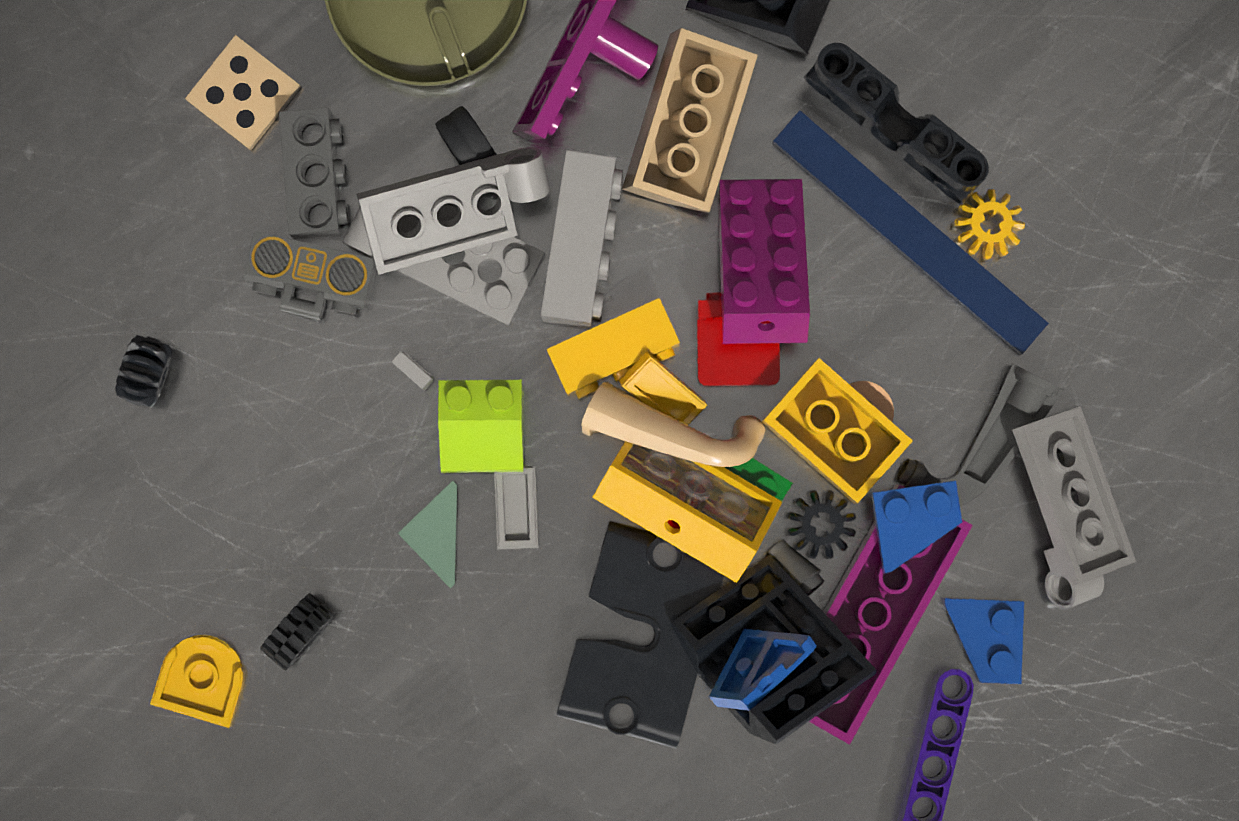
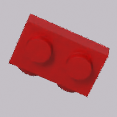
(731, 363)

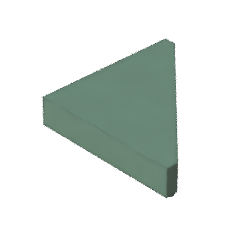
(434, 534)

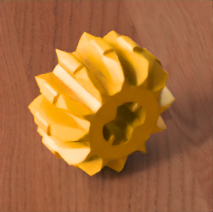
(1002, 232)

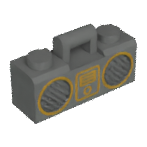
(292, 264)

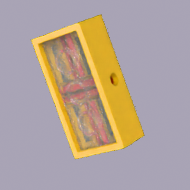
(690, 506)

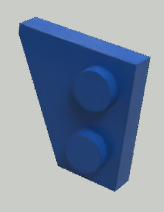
(913, 520)
(990, 636)
(758, 666)

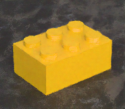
(837, 431)

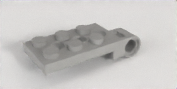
(511, 175)

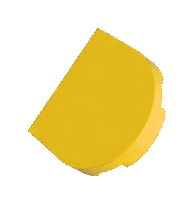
(201, 680)

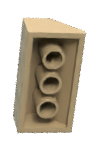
(689, 121)

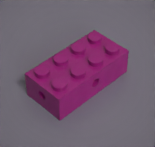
(763, 261)

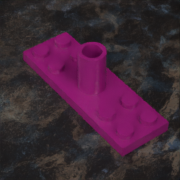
(586, 32)

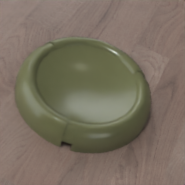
(426, 39)

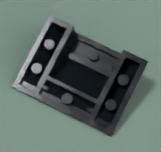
(773, 602)

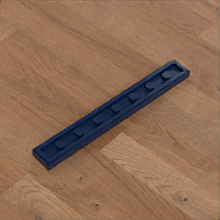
(910, 232)

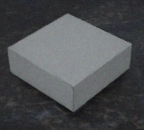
(413, 370)

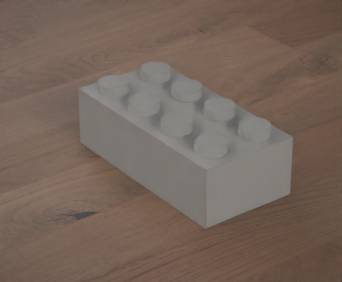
(579, 240)

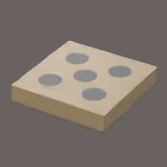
(243, 92)

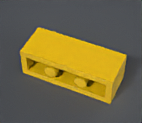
(613, 348)

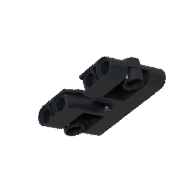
(844, 77)
(648, 678)

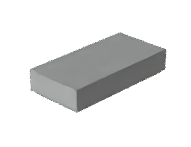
(516, 509)

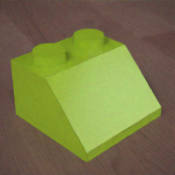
(481, 425)

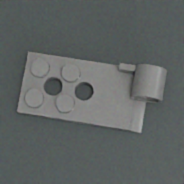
(462, 281)
(1085, 536)

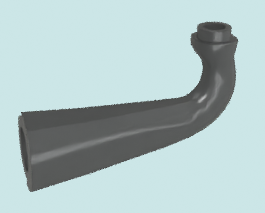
(1020, 402)

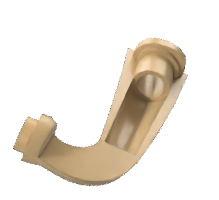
(632, 421)

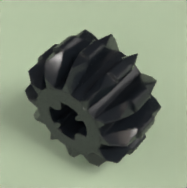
(143, 370)
(832, 516)

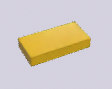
(662, 390)

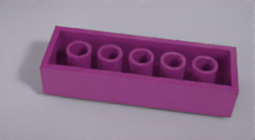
(880, 615)

